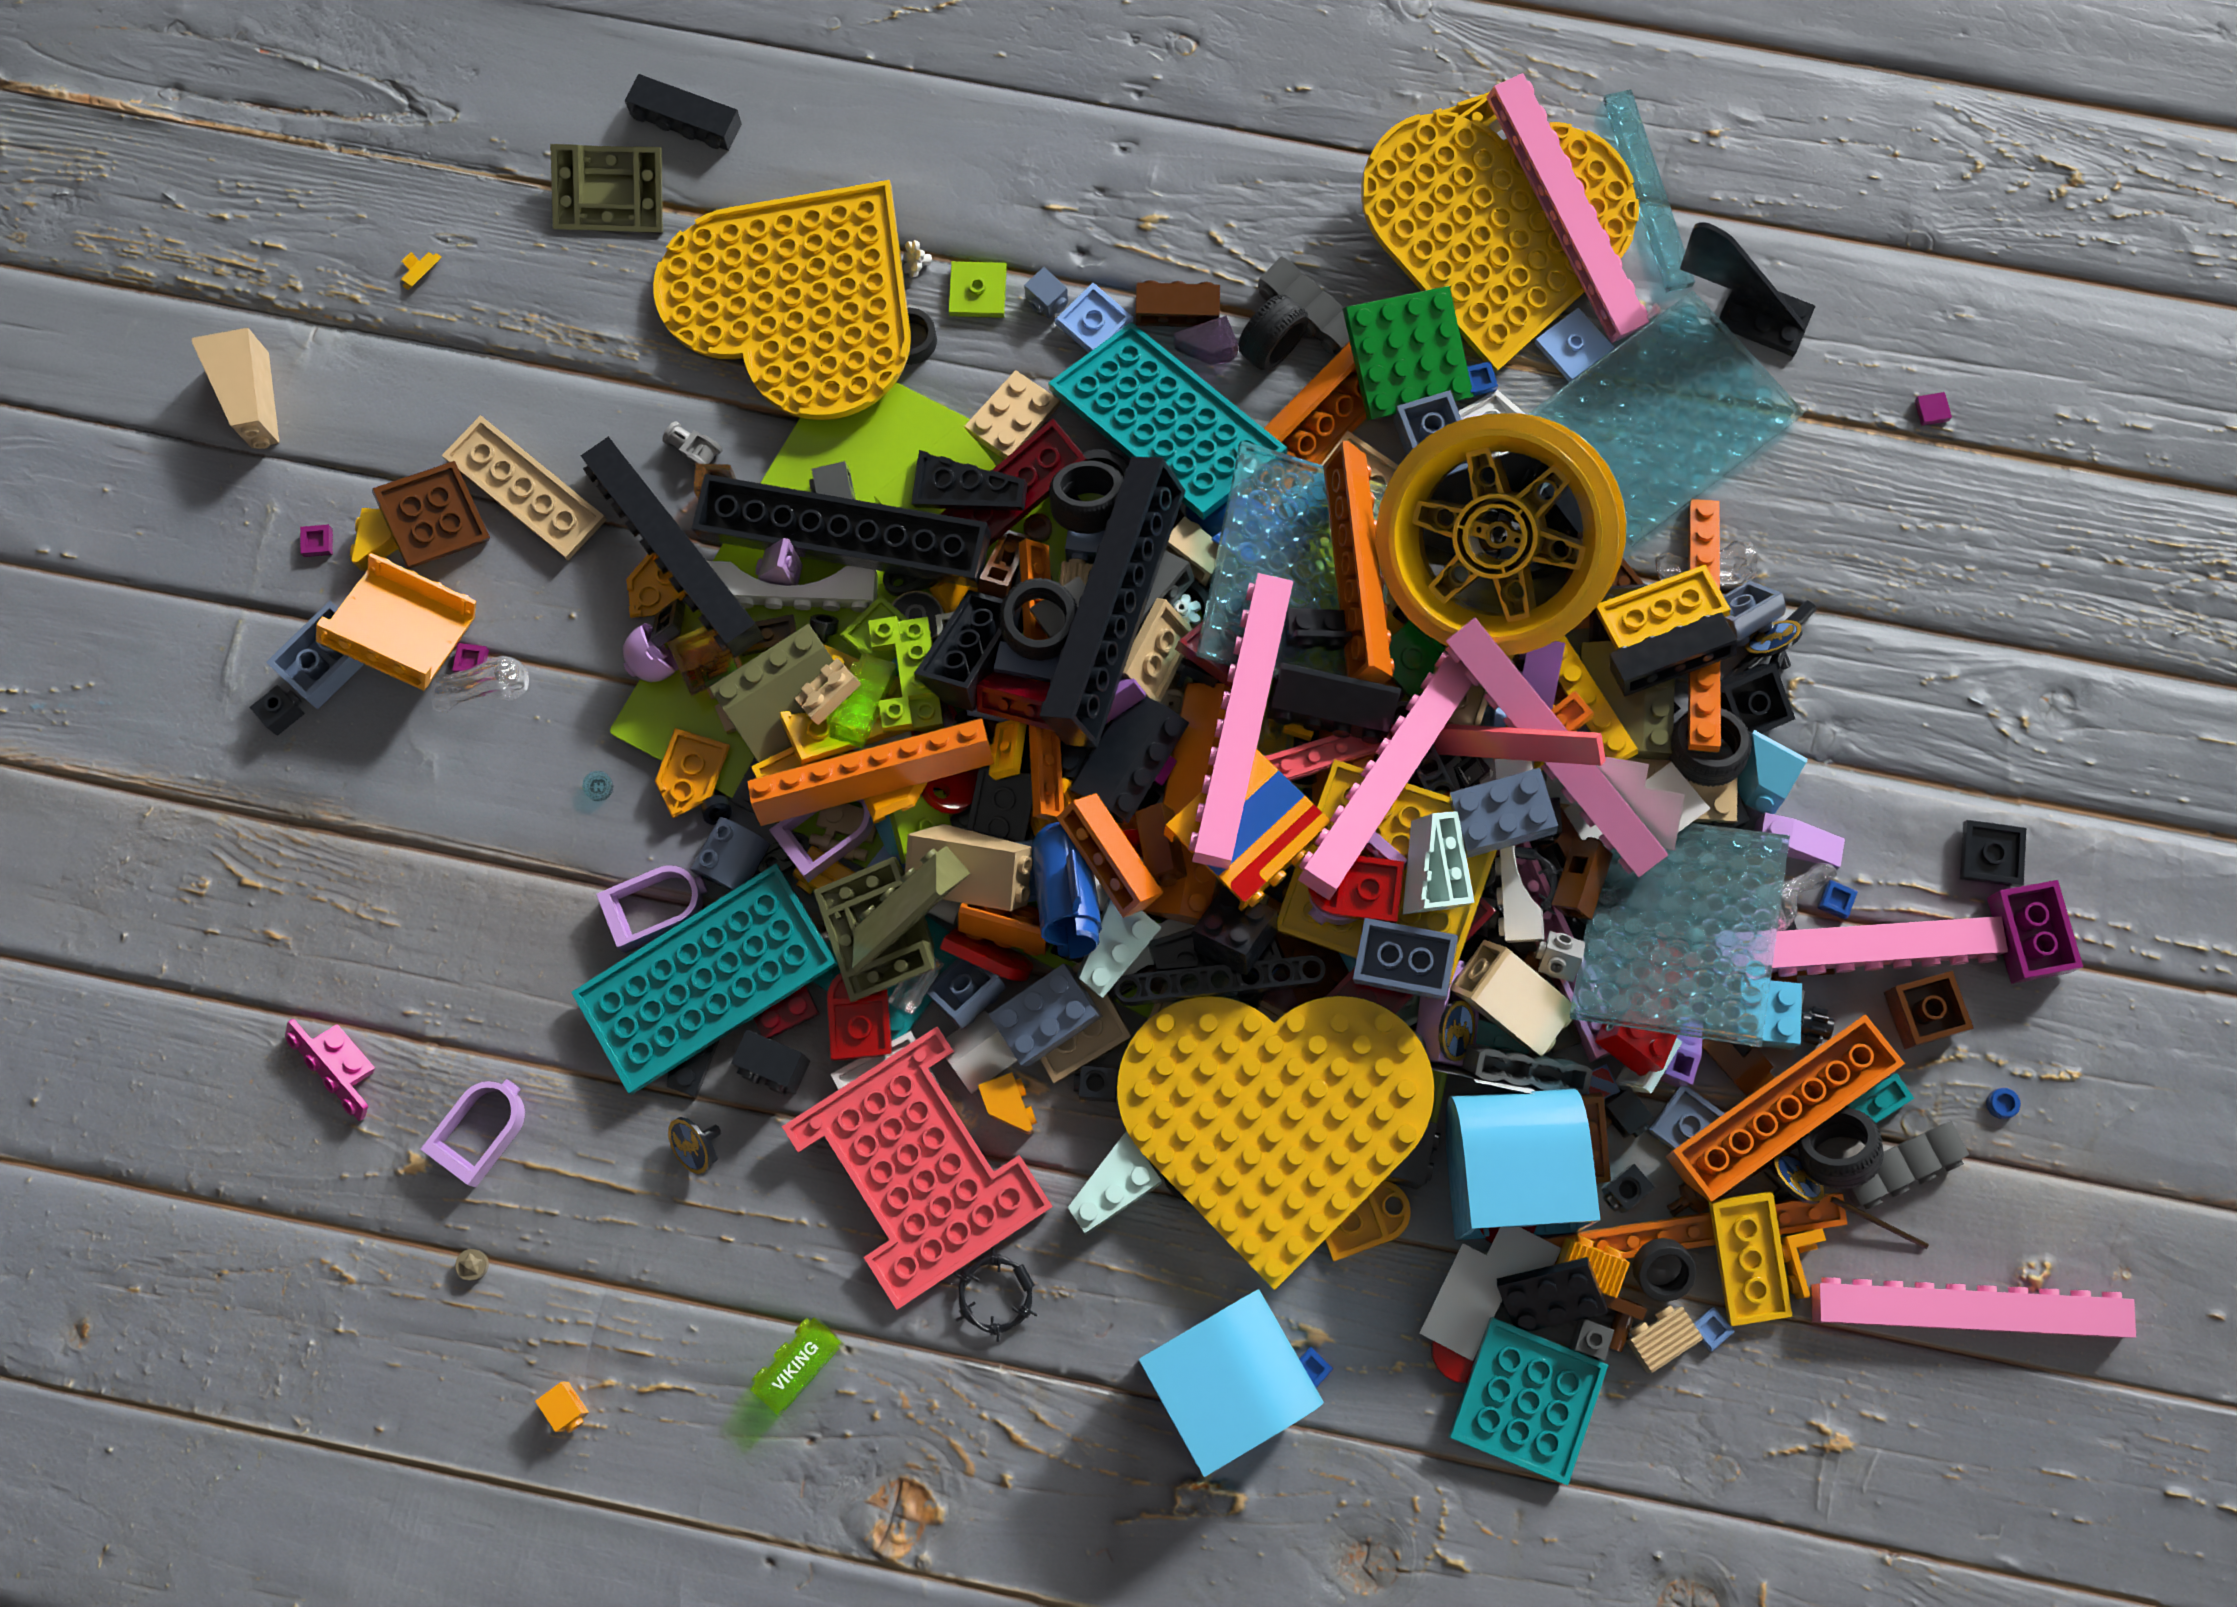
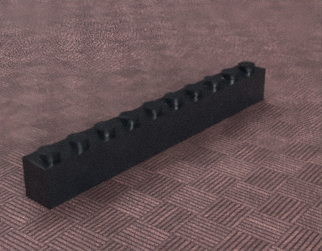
(672, 547)

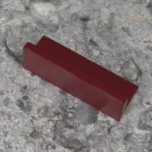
(1012, 698)

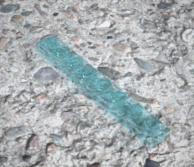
(1648, 189)

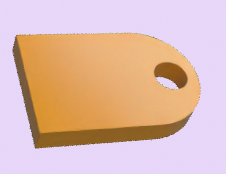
(1369, 1223)

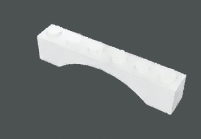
(847, 588)
(1521, 914)

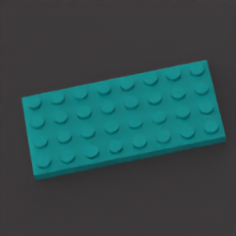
(1161, 409)
(703, 979)

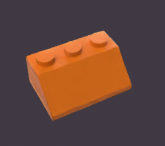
(1005, 928)

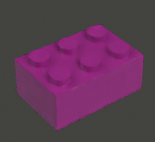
(2036, 931)

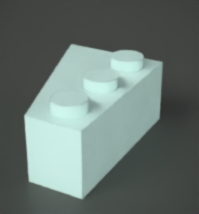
(1436, 865)
(1118, 947)
(1114, 1185)

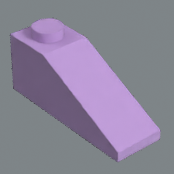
(780, 564)
(1805, 840)

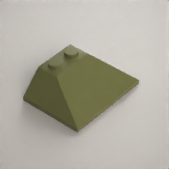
(606, 188)
(843, 904)

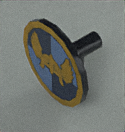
(1775, 642)
(1456, 1030)
(692, 1145)
(1791, 1179)

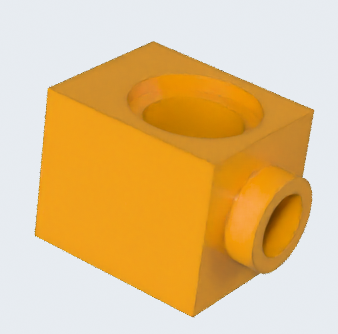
(562, 1408)

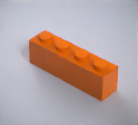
(1109, 855)

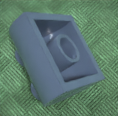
(1753, 610)
(730, 855)
(965, 991)

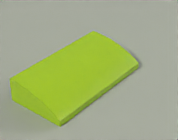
(954, 445)

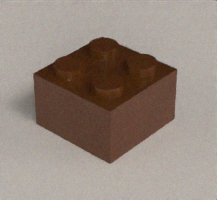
(1928, 1010)

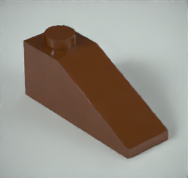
(1002, 566)

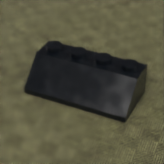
(965, 650)
(1332, 703)
(1130, 757)

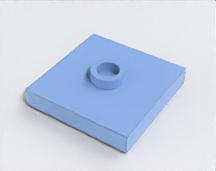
(1093, 318)
(1574, 344)

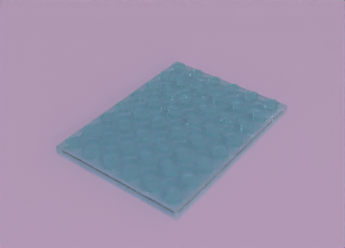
(1673, 411)
(1280, 529)
(1688, 938)

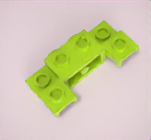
(918, 707)

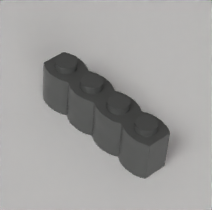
(1324, 312)
(1526, 1068)
(1912, 1161)

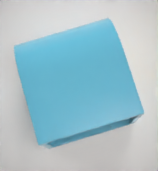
(1520, 1163)
(1231, 1382)

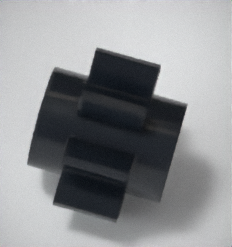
(1816, 1025)

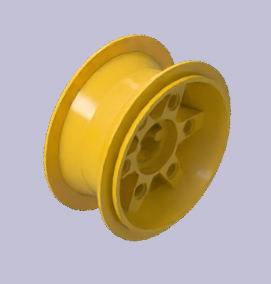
(1478, 440)

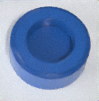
(2003, 1103)

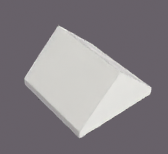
(979, 1052)

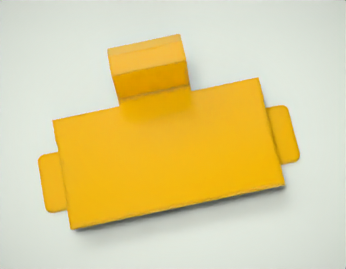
(417, 268)

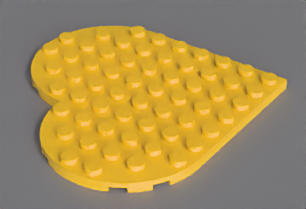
(1464, 216)
(798, 292)
(1275, 1121)

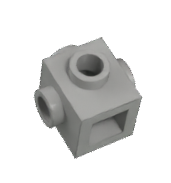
(1560, 956)

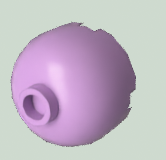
(645, 659)

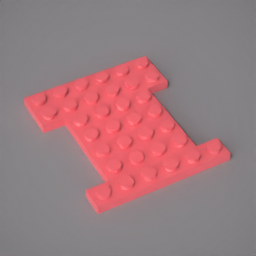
(919, 1170)

